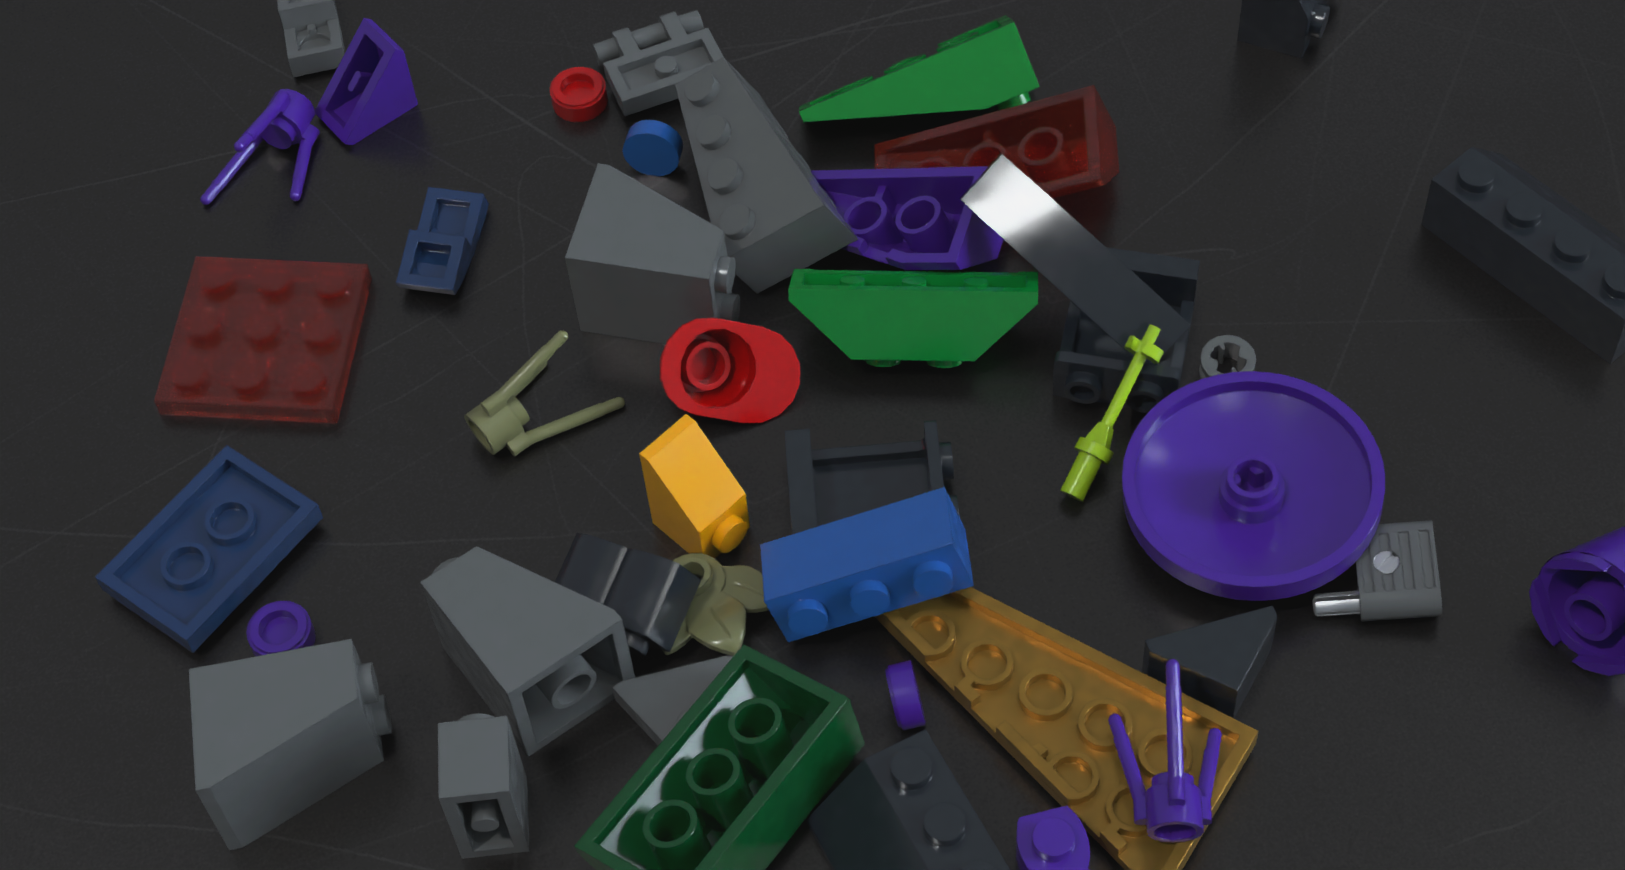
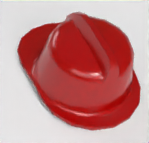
(729, 370)

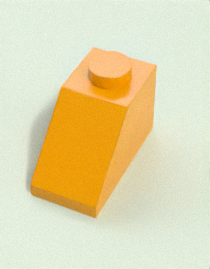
(693, 491)

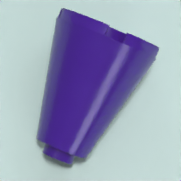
(1583, 602)

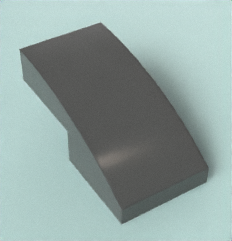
(311, 35)

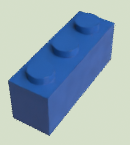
(866, 565)

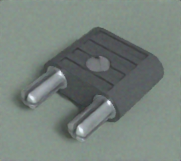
(1393, 576)

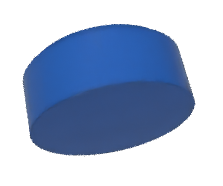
(653, 147)

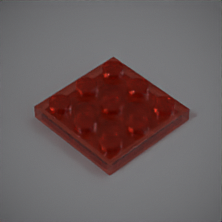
(264, 340)

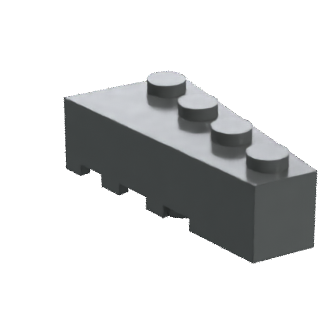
(756, 180)

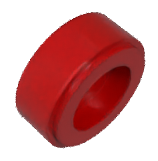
(578, 94)

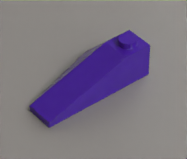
(912, 216)

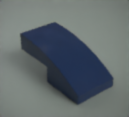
(445, 241)

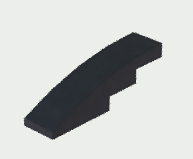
(1070, 256)

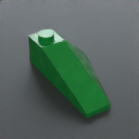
(965, 74)

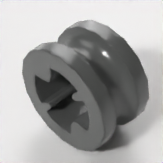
(1223, 347)

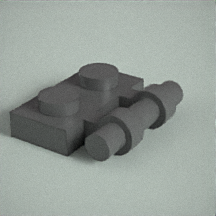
(652, 59)

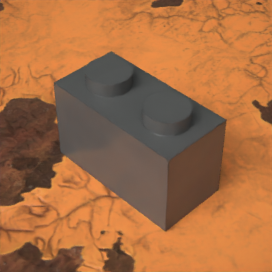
(483, 786)

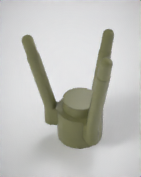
(500, 417)

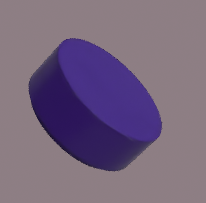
(280, 628)
(905, 695)

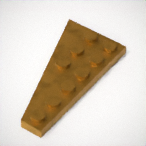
(1051, 711)

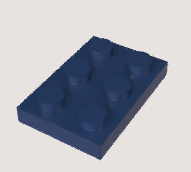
(209, 548)

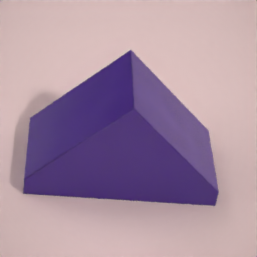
(367, 87)

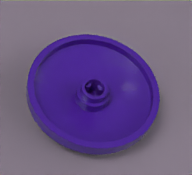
(1253, 485)

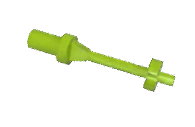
(1096, 446)

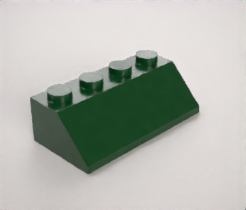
(730, 774)

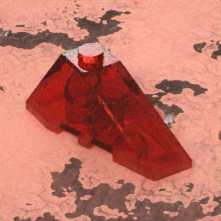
(1057, 142)

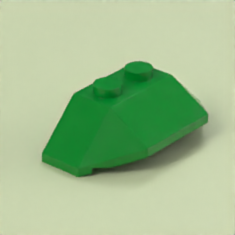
(913, 313)

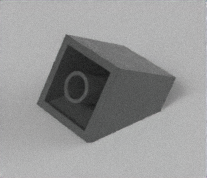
(645, 262)
(527, 644)
(282, 734)

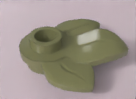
(720, 604)

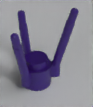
(280, 125)
(1173, 805)

